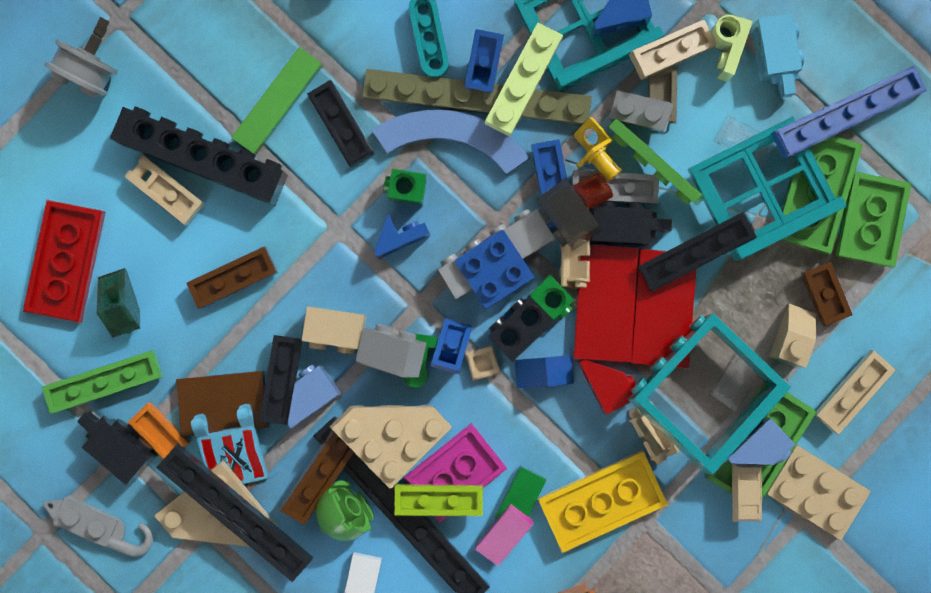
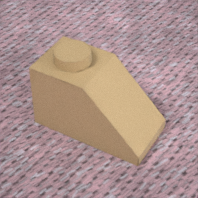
(795, 337)

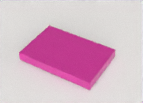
(460, 461)

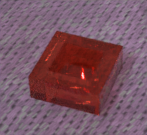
(593, 191)

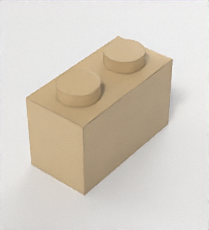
(333, 328)

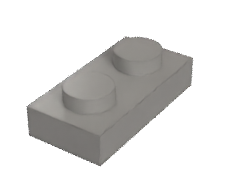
(641, 111)

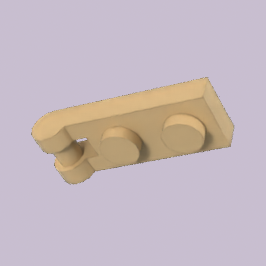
(165, 190)

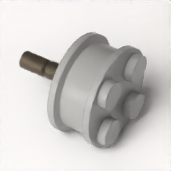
(82, 65)

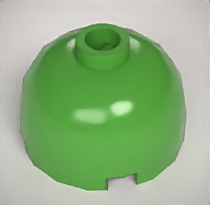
(343, 513)

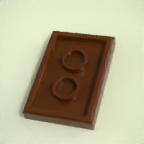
(219, 400)

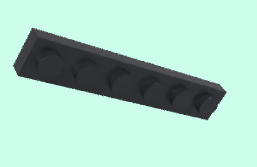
(235, 512)

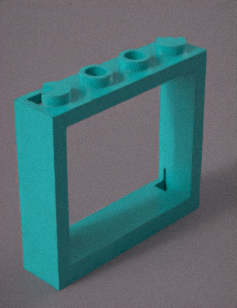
(746, 422)

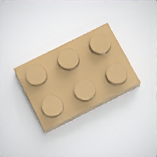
(818, 492)

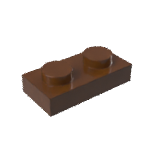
(826, 294)

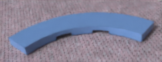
(451, 127)

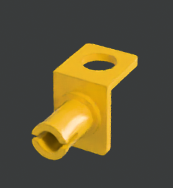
(596, 152)

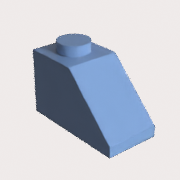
(311, 394)
(763, 446)

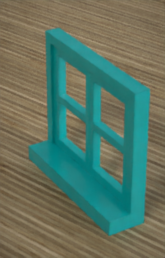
(603, 58)
(782, 225)

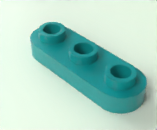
(429, 24)

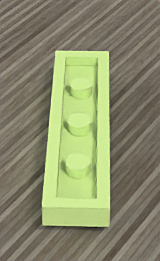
(523, 79)

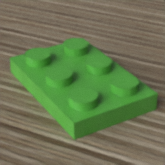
(873, 220)

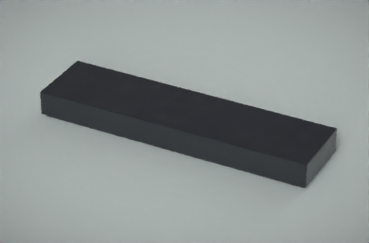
(697, 251)

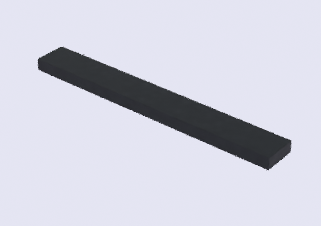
(416, 529)

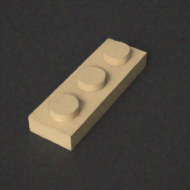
(672, 49)
(854, 392)

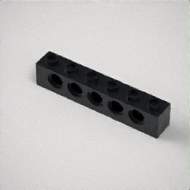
(130, 131)

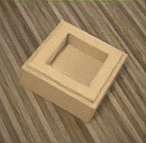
(482, 363)

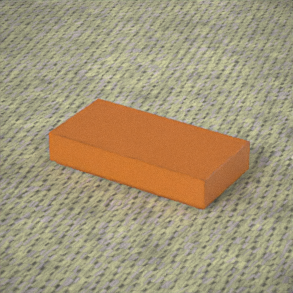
(157, 430)

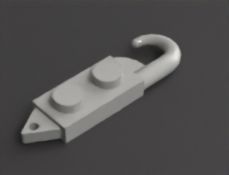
(96, 525)

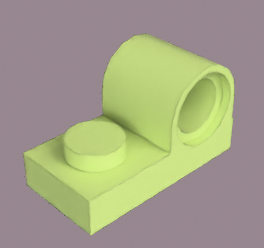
(732, 45)

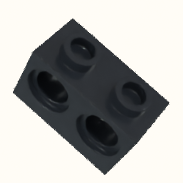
(524, 334)

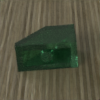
(117, 303)

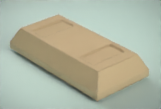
(746, 492)

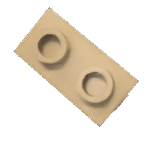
(573, 272)
(655, 441)

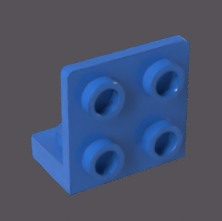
(494, 269)

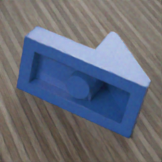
(484, 60)
(391, 241)
(451, 346)

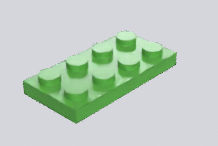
(838, 164)
(792, 418)

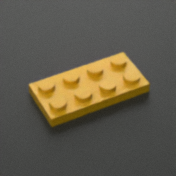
(602, 501)

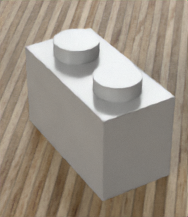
(390, 351)

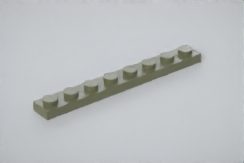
(452, 95)

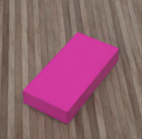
(504, 535)

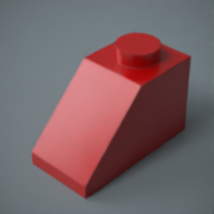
(608, 385)

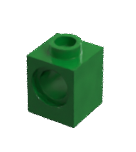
(415, 196)
(552, 285)

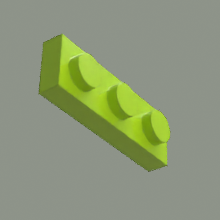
(438, 500)

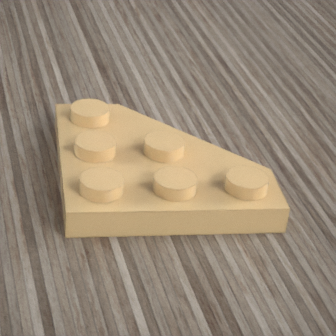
(391, 436)
(190, 521)

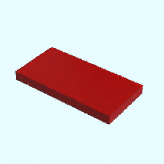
(64, 261)
(607, 305)
(661, 315)

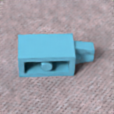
(778, 52)

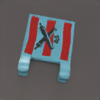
(235, 446)

